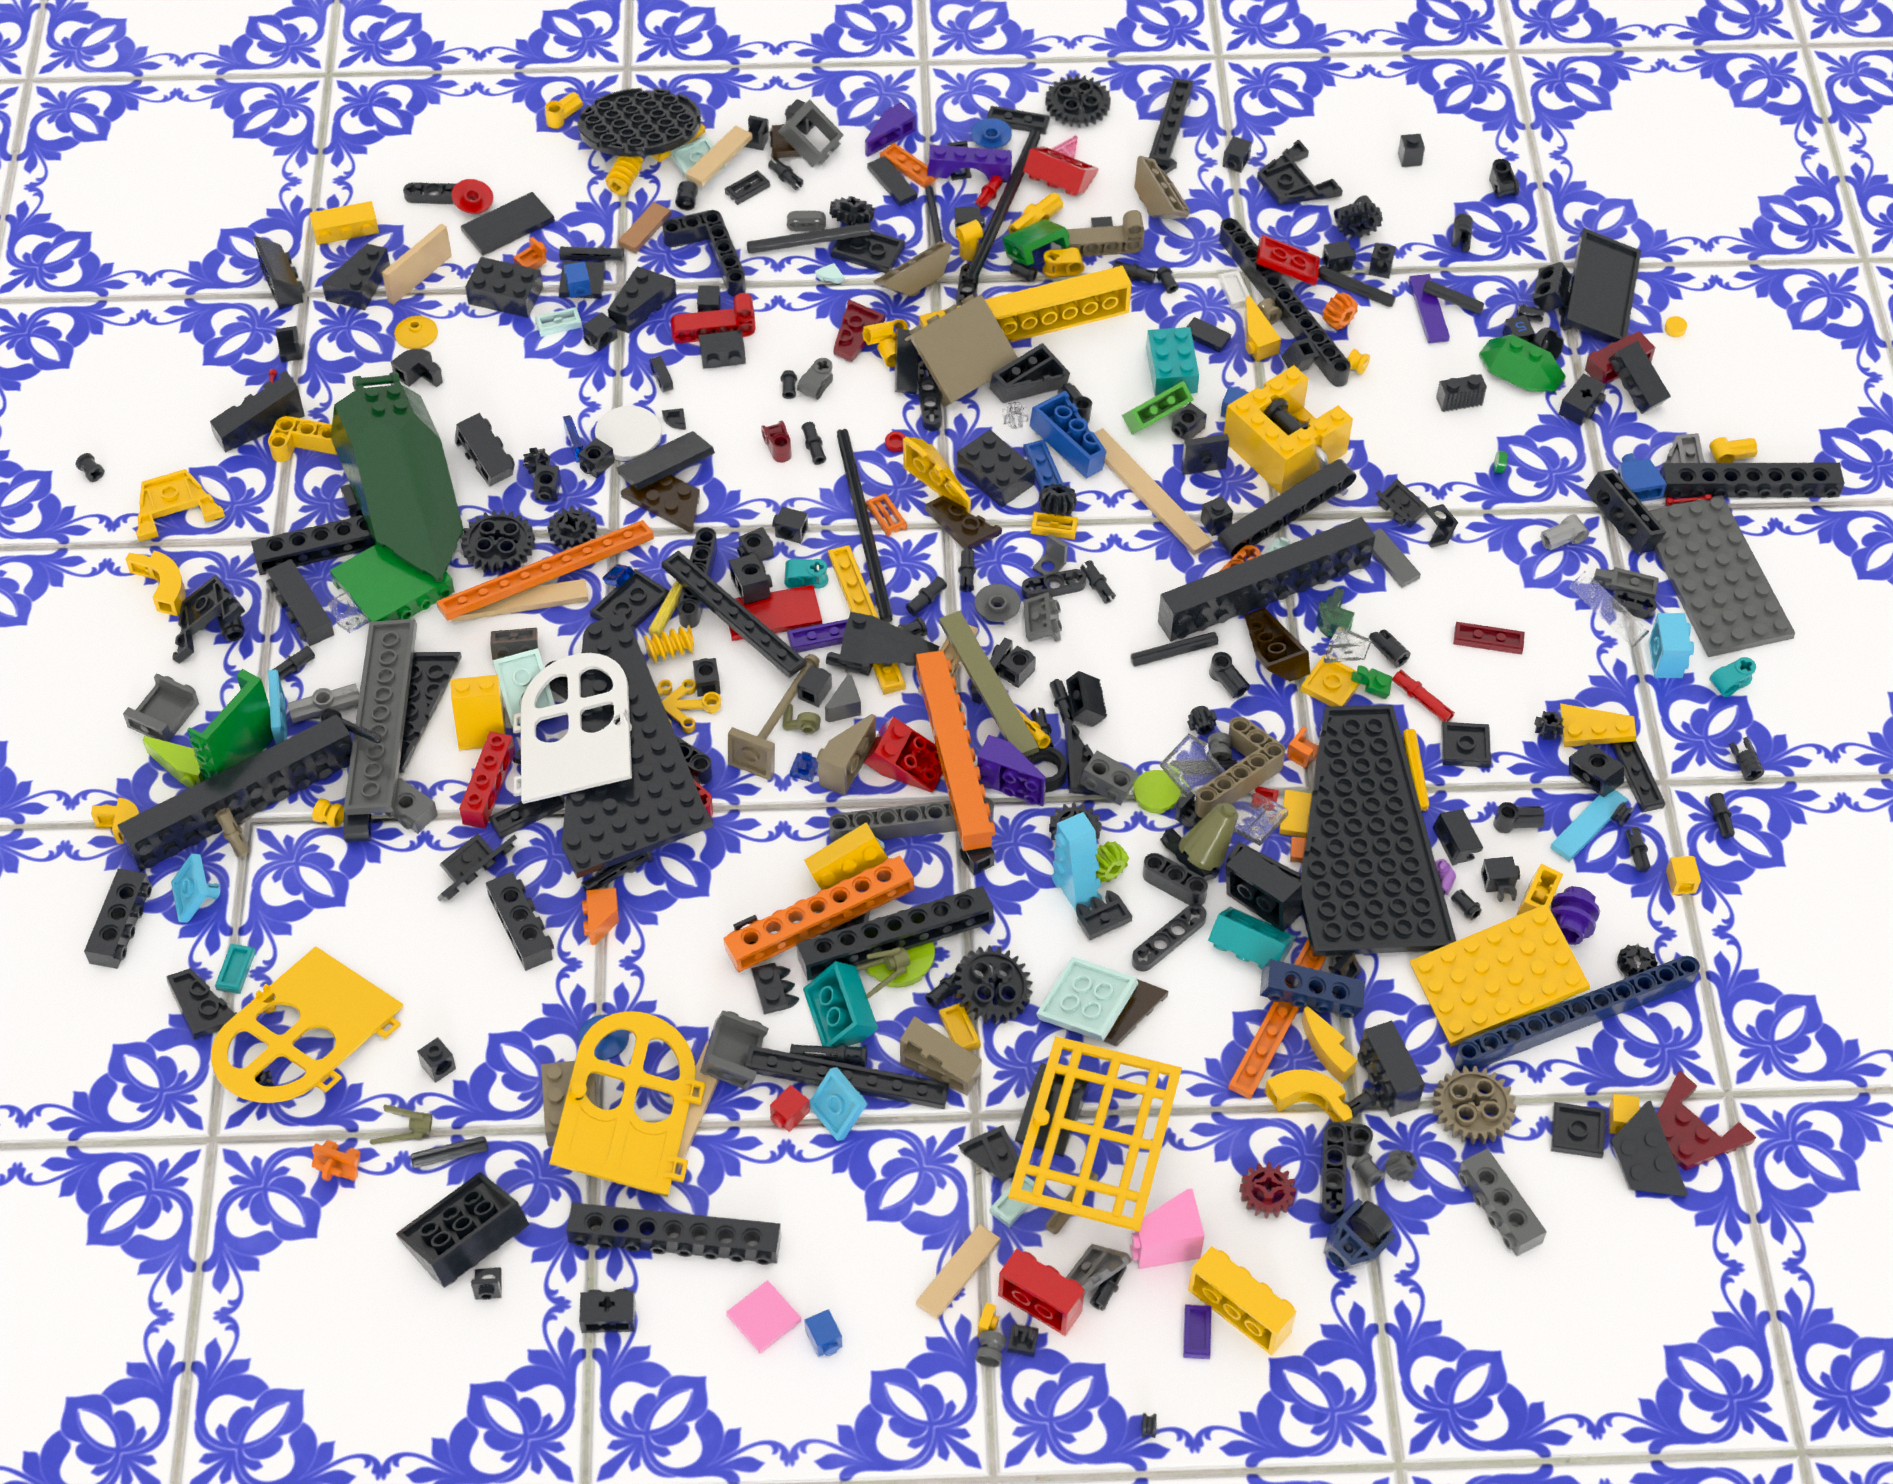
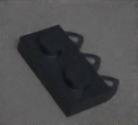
(1103, 916)
(772, 989)

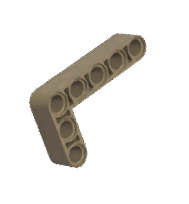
(1262, 762)

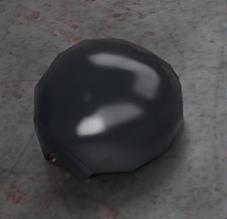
(1549, 340)

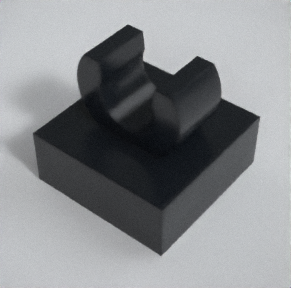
(1346, 966)
(1023, 1340)

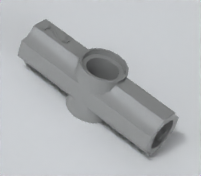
(321, 700)

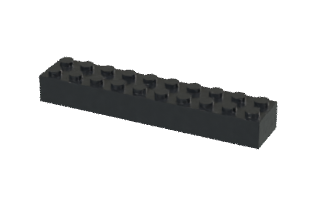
(1265, 579)
(242, 788)

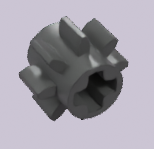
(1401, 1165)

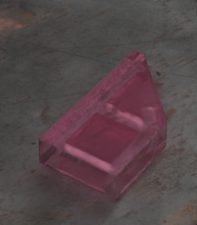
(1068, 147)

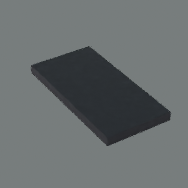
(1602, 286)

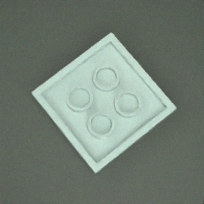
(1087, 998)

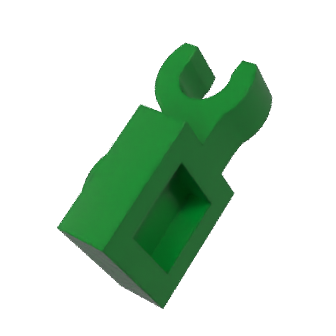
(1374, 681)

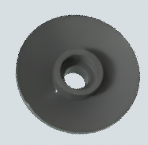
(997, 602)

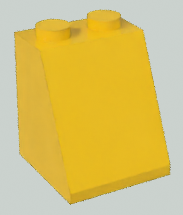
(477, 709)

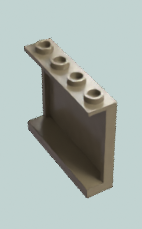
(962, 347)

